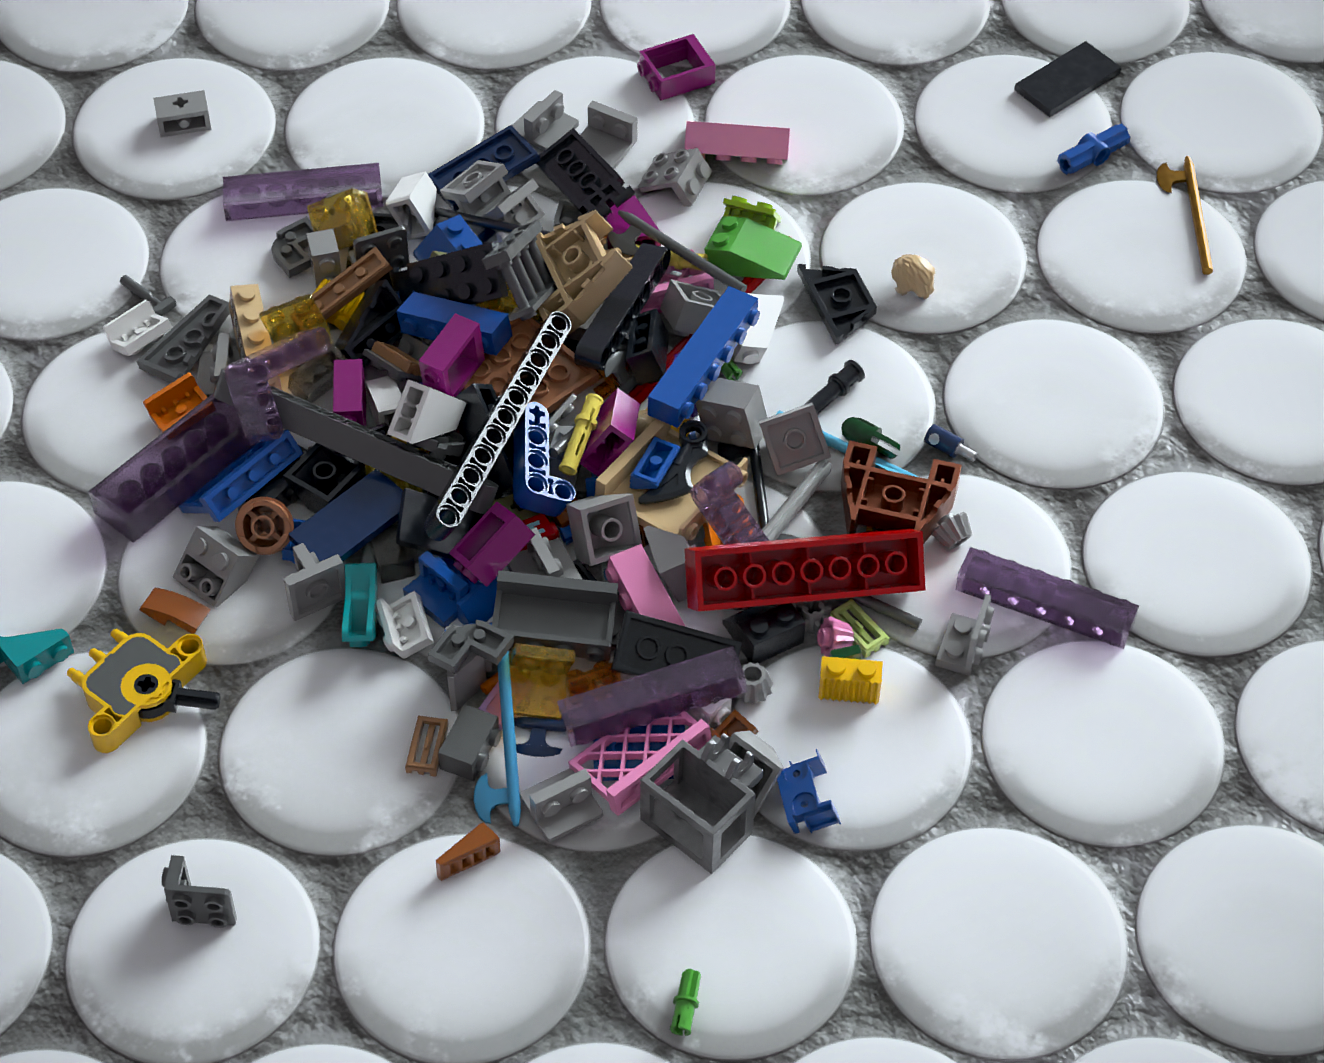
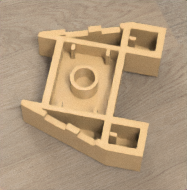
(580, 268)

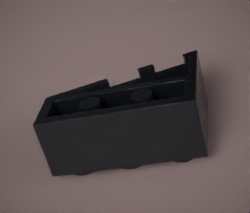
(371, 322)

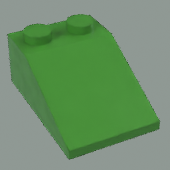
(751, 249)

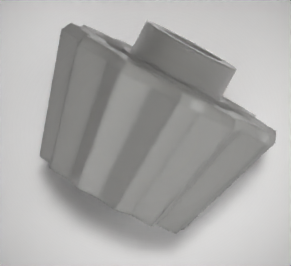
(953, 530)
(757, 683)

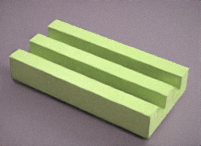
(857, 628)

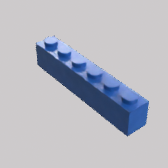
(703, 357)

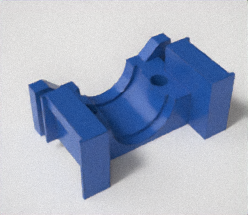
(801, 797)

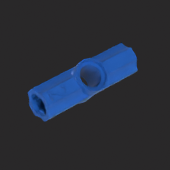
(1093, 149)

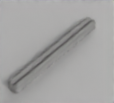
(797, 500)

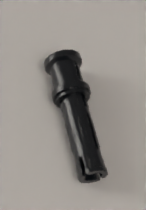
(838, 385)

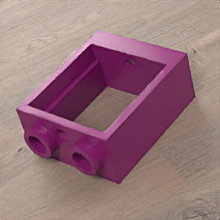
(672, 52)
(453, 356)
(350, 390)
(490, 545)

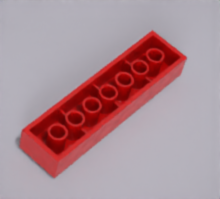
(804, 569)

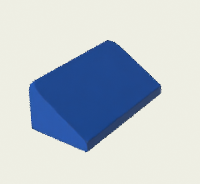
(654, 464)
(477, 603)

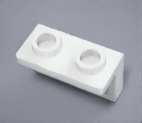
(136, 329)
(404, 625)

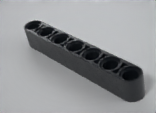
(622, 307)

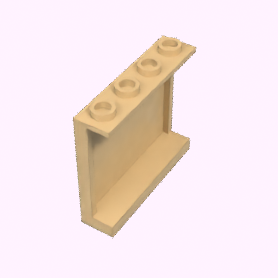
(675, 515)

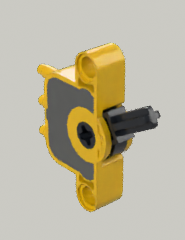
(140, 684)

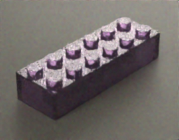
(170, 469)

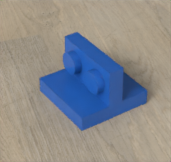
(439, 588)

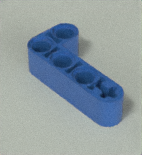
(531, 480)

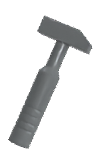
(160, 307)

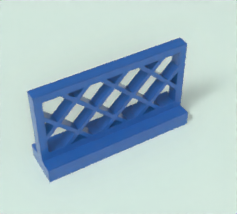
(243, 477)

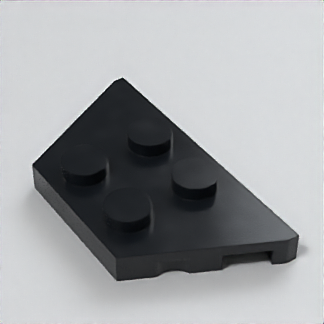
(839, 298)

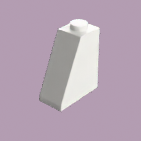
(414, 204)
(759, 336)
(383, 399)
(424, 413)

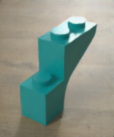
(359, 613)
(34, 652)

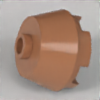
(264, 525)

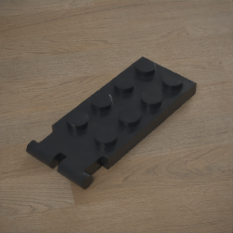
(583, 175)
(453, 277)

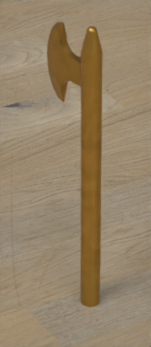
(1168, 177)

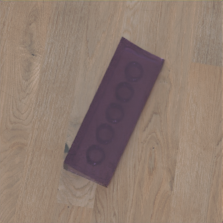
(292, 191)

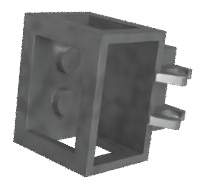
(707, 804)

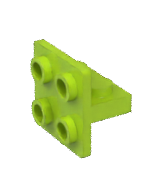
(762, 213)

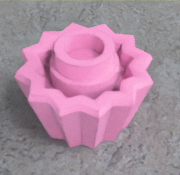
(834, 635)

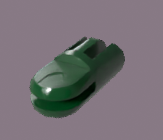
(865, 432)

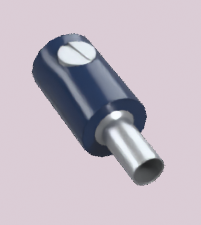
(948, 443)

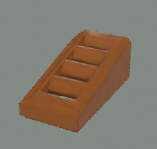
(469, 851)

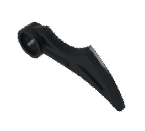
(678, 477)

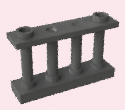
(523, 269)

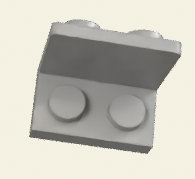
(610, 132)
(965, 640)

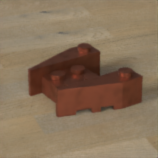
(892, 498)

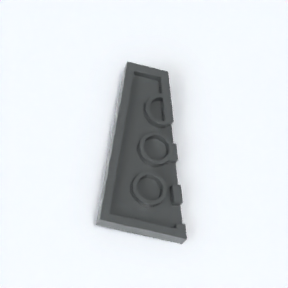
(186, 341)

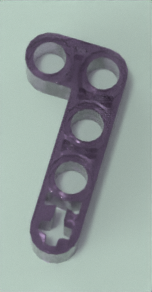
(723, 507)

